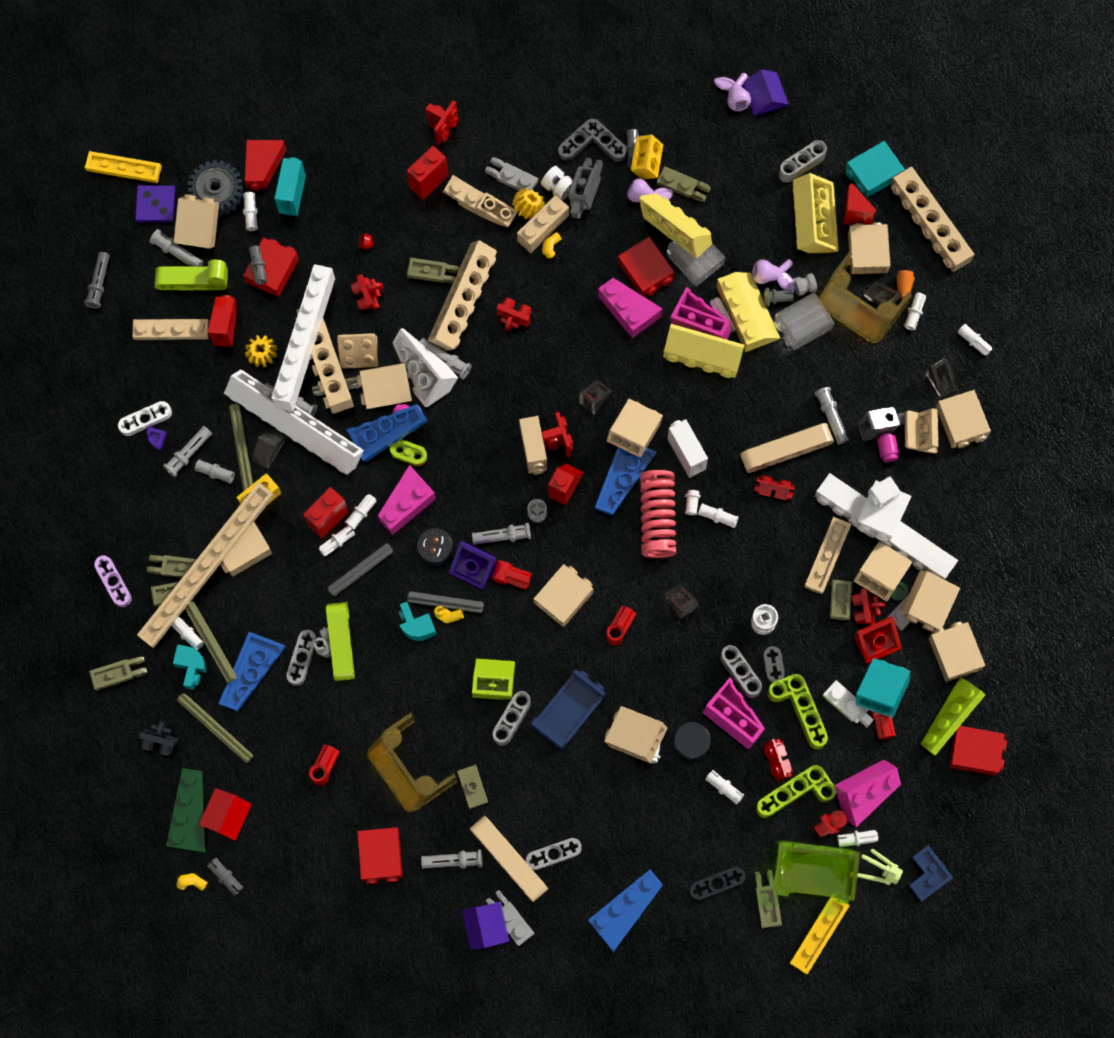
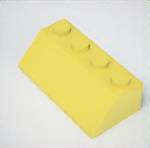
(815, 214)
(675, 224)
(747, 310)
(703, 351)

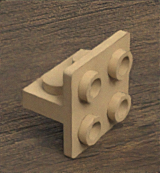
(358, 350)
(922, 430)

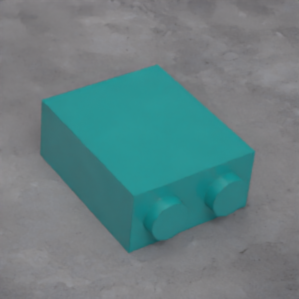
(874, 169)
(290, 186)
(883, 687)

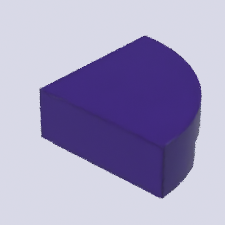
(156, 437)

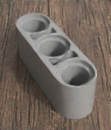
(806, 154)
(740, 662)
(512, 708)

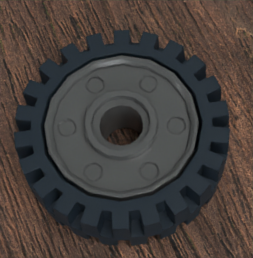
(221, 176)

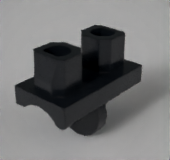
(150, 737)

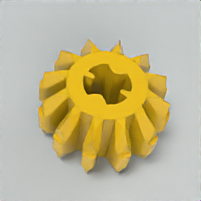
(528, 203)
(263, 345)

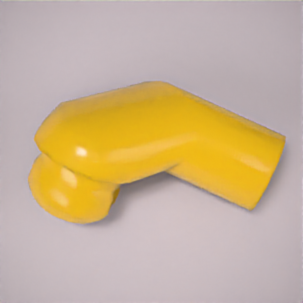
(548, 245)
(446, 615)
(191, 879)

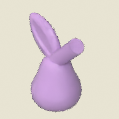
(738, 97)
(640, 187)
(766, 272)

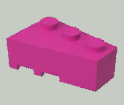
(629, 307)
(698, 316)
(406, 501)
(734, 715)
(867, 790)

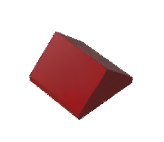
(857, 208)
(878, 640)
(225, 814)

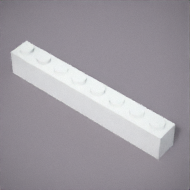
(303, 338)
(296, 424)
(905, 541)

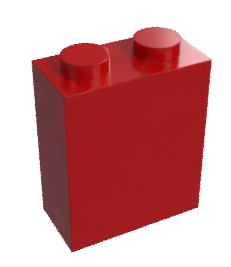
(427, 172)
(279, 266)
(646, 267)
(326, 513)
(977, 750)
(380, 855)

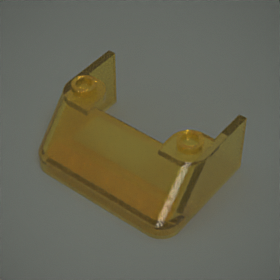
(856, 313)
(408, 792)

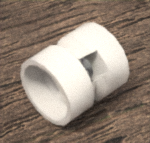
(556, 182)
(764, 619)

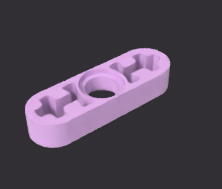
(123, 590)

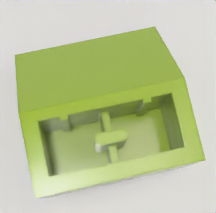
(493, 679)

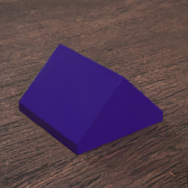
(765, 92)
(472, 565)
(485, 925)

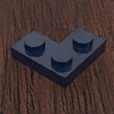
(934, 874)

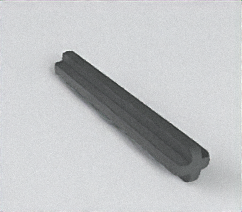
(360, 569)
(445, 602)

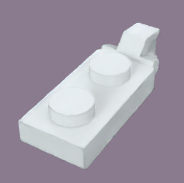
(846, 704)

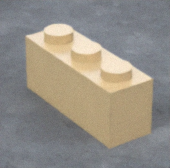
(543, 224)

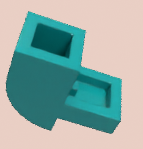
(418, 628)
(190, 659)

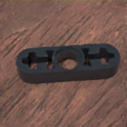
(729, 873)

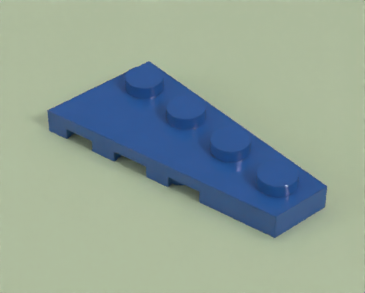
(387, 430)
(621, 478)
(251, 666)
(623, 911)

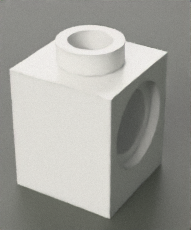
(883, 493)

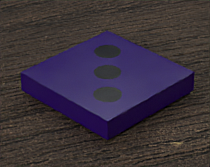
(155, 204)

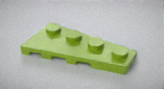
(953, 713)

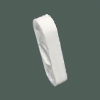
(135, 429)

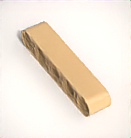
(786, 447)
(508, 858)

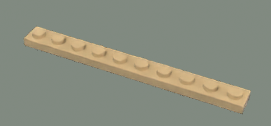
(205, 565)

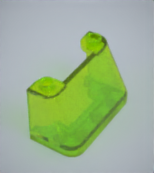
(816, 870)

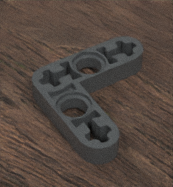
(590, 136)

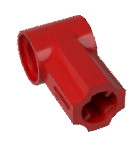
(505, 573)
(620, 624)
(883, 725)
(324, 763)

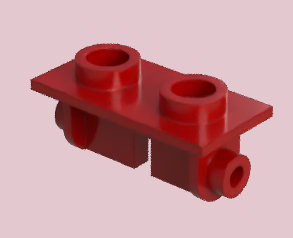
(767, 485)
(779, 768)

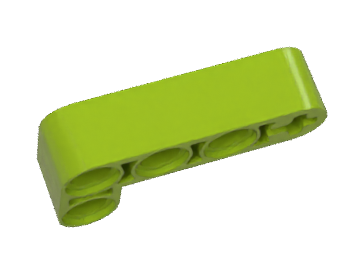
(192, 278)
(340, 641)
(802, 712)
(792, 794)

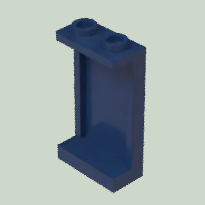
(569, 709)

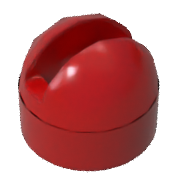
(365, 241)

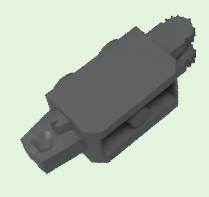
(584, 187)

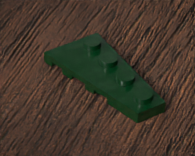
(188, 811)

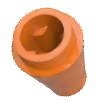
(904, 282)

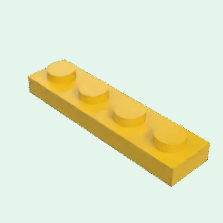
(123, 167)
(819, 935)

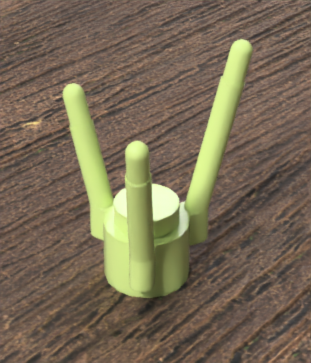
(890, 872)

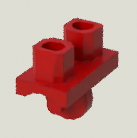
(370, 290)
(512, 317)
(865, 599)
(831, 823)

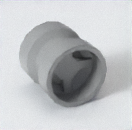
(805, 284)
(534, 508)

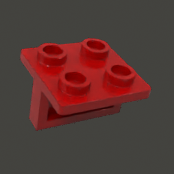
(442, 120)
(557, 436)

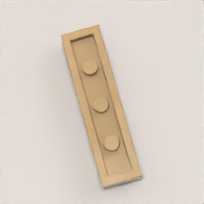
(170, 329)
(827, 555)

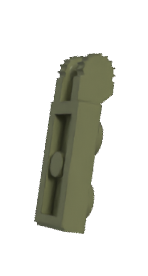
(682, 184)
(431, 270)
(171, 565)
(116, 673)
(767, 902)

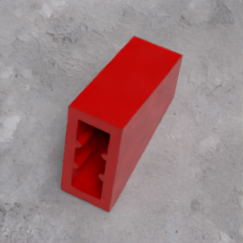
(262, 161)
(223, 321)
(564, 483)

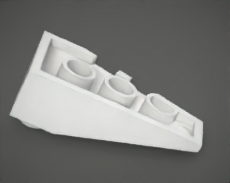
(428, 373)

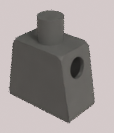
(879, 422)

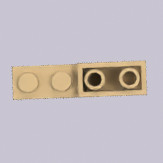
(480, 203)

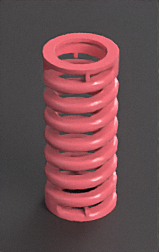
(650, 547)

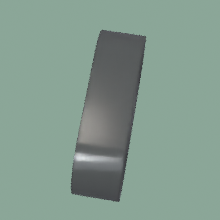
(769, 666)

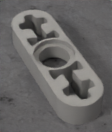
(302, 672)
(537, 854)

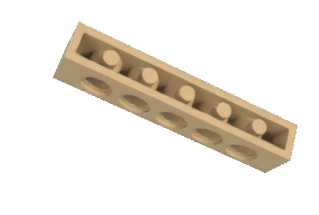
(910, 180)
(440, 335)
(341, 399)

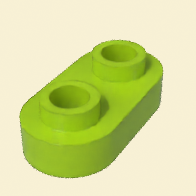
(409, 452)

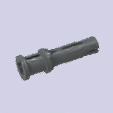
(94, 288)

